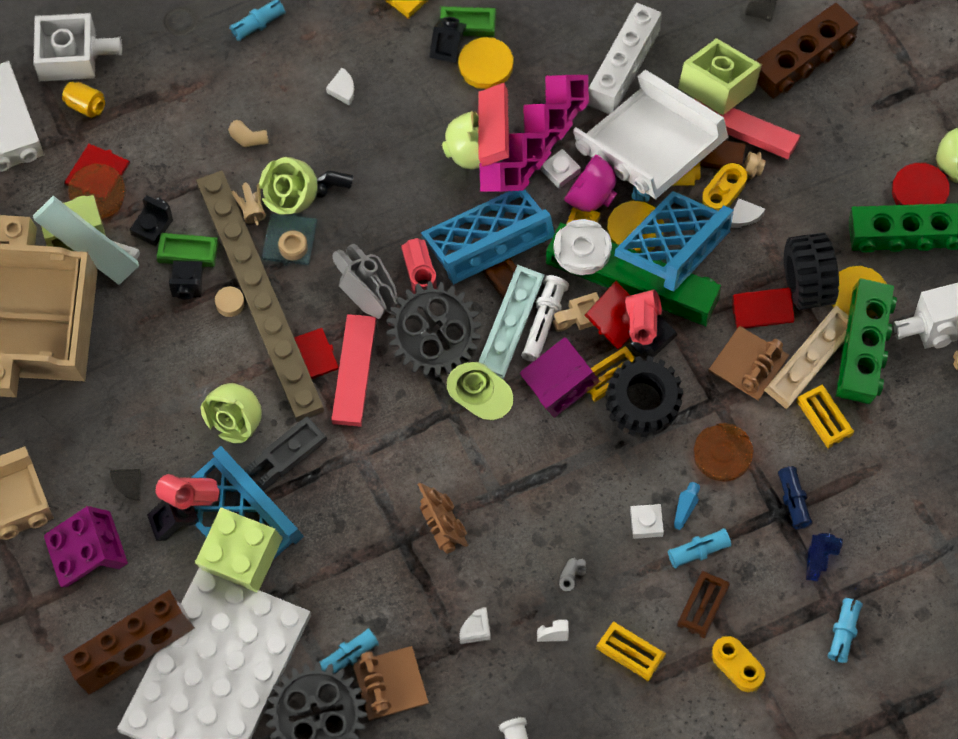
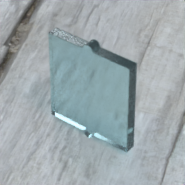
(279, 225)

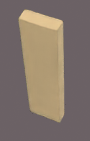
(809, 358)

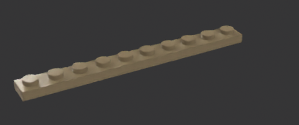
(260, 296)

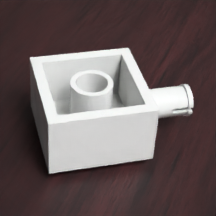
(68, 47)
(934, 318)

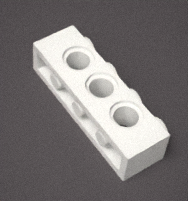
(624, 58)

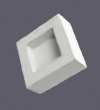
(560, 168)
(646, 521)

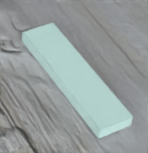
(84, 237)
(511, 320)

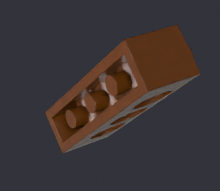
(832, 23)
(128, 642)

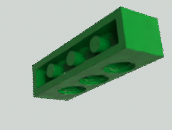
(894, 218)
(851, 382)

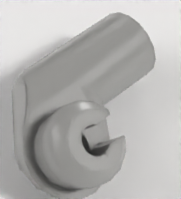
(572, 568)

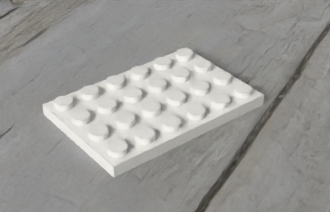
(221, 671)

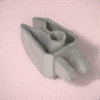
(366, 281)

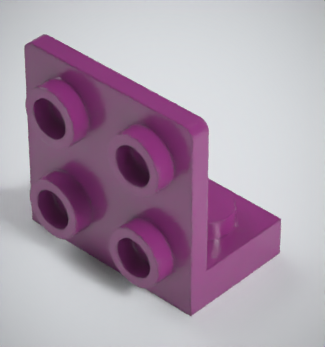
(559, 377)
(84, 544)

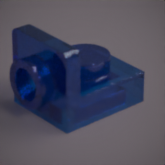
(818, 554)

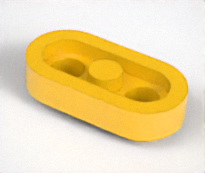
(721, 189)
(736, 663)

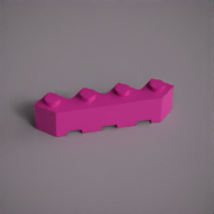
(542, 129)

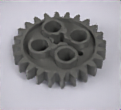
(411, 343)
(310, 685)

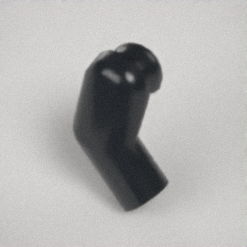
(331, 179)

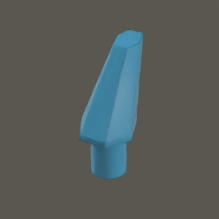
(686, 504)

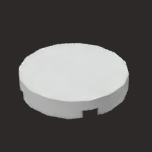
(582, 247)

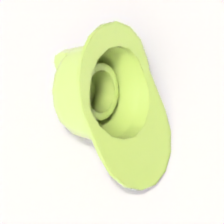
(480, 390)

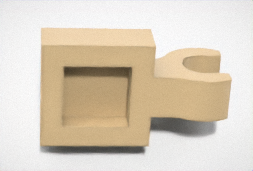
(578, 308)

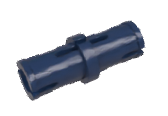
(795, 497)

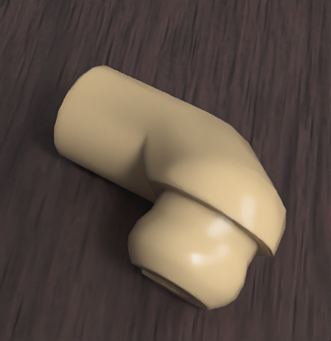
(245, 136)

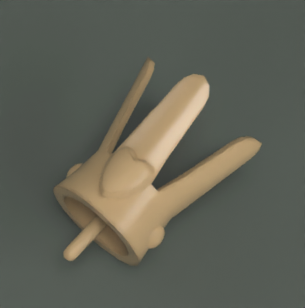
(252, 208)

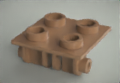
(749, 362)
(438, 512)
(390, 682)

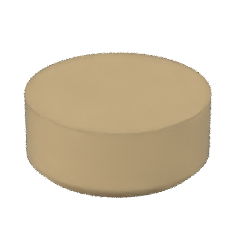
(293, 245)
(229, 301)

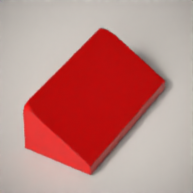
(763, 308)

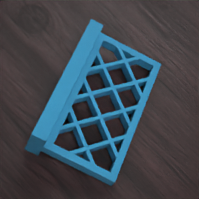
(494, 245)
(694, 247)
(249, 491)

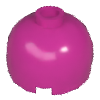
(593, 186)

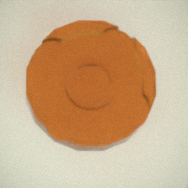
(101, 182)
(723, 452)

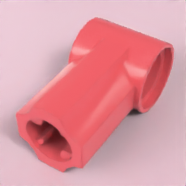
(418, 263)
(643, 314)
(187, 491)

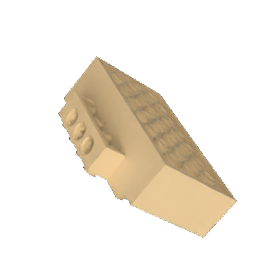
(43, 307)

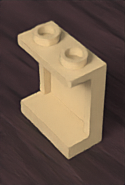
(21, 495)

